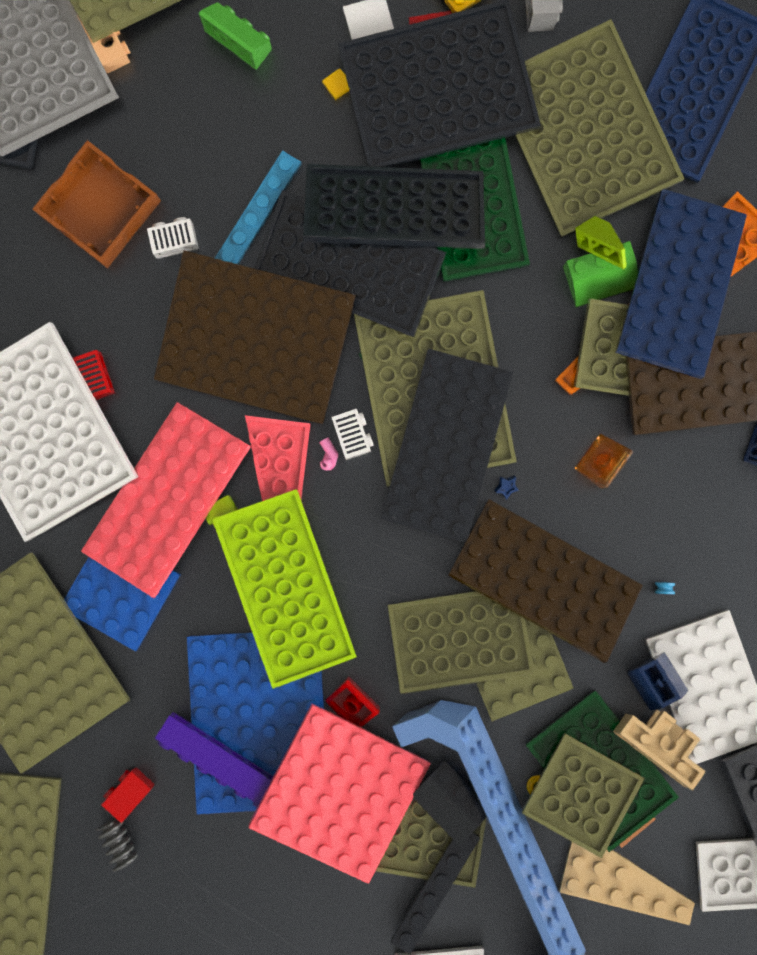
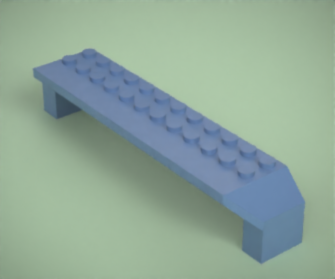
(463, 730)

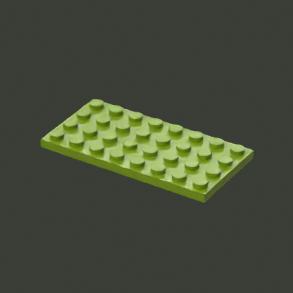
(284, 588)

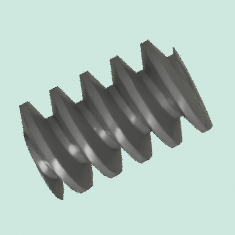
(117, 844)

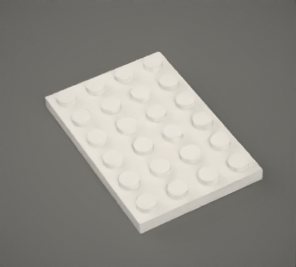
(719, 684)

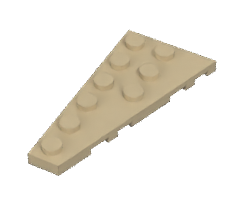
(621, 884)

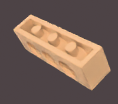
(112, 56)

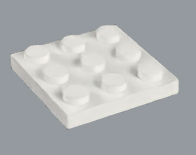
(727, 874)

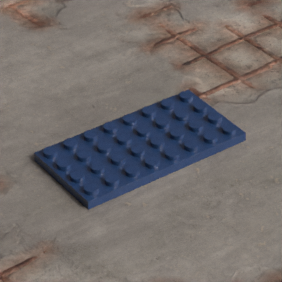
(703, 80)
(681, 284)

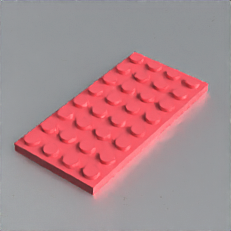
(167, 501)

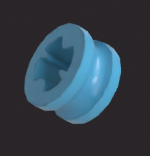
(664, 588)

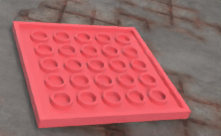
(339, 794)

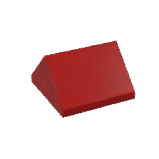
(352, 703)

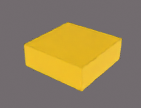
(336, 84)

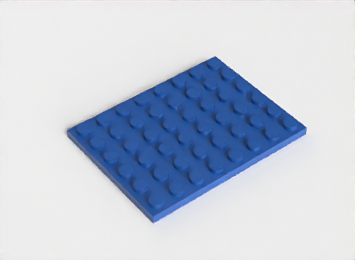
(241, 710)

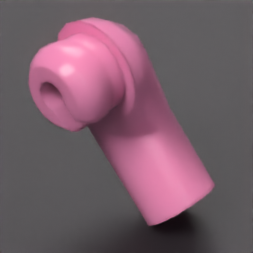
(330, 456)

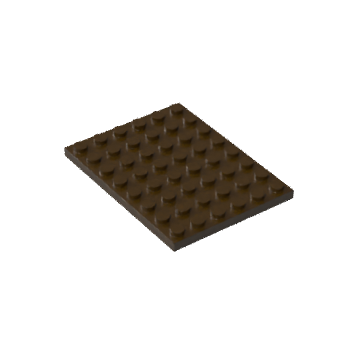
(254, 337)

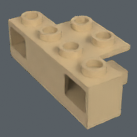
(663, 745)

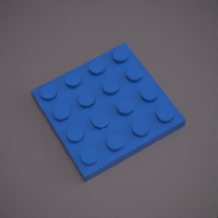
(115, 604)

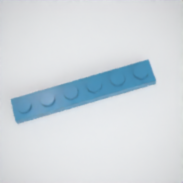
(259, 209)

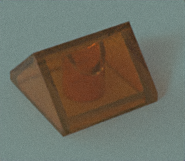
(603, 461)

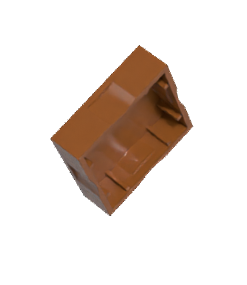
(97, 204)

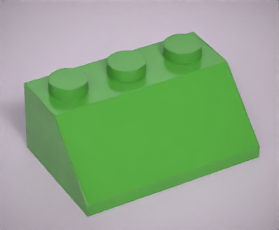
(235, 34)
(599, 279)

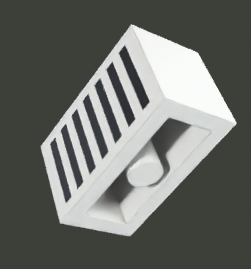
(172, 237)
(351, 434)

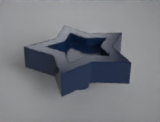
(506, 486)

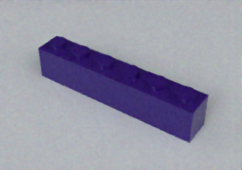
(214, 758)

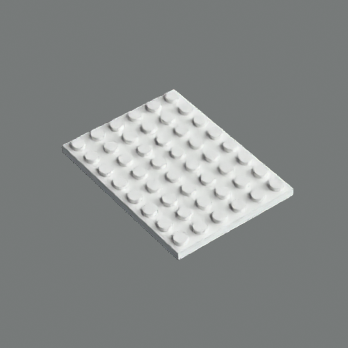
(52, 436)

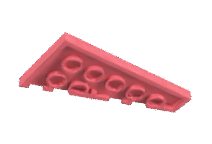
(278, 454)

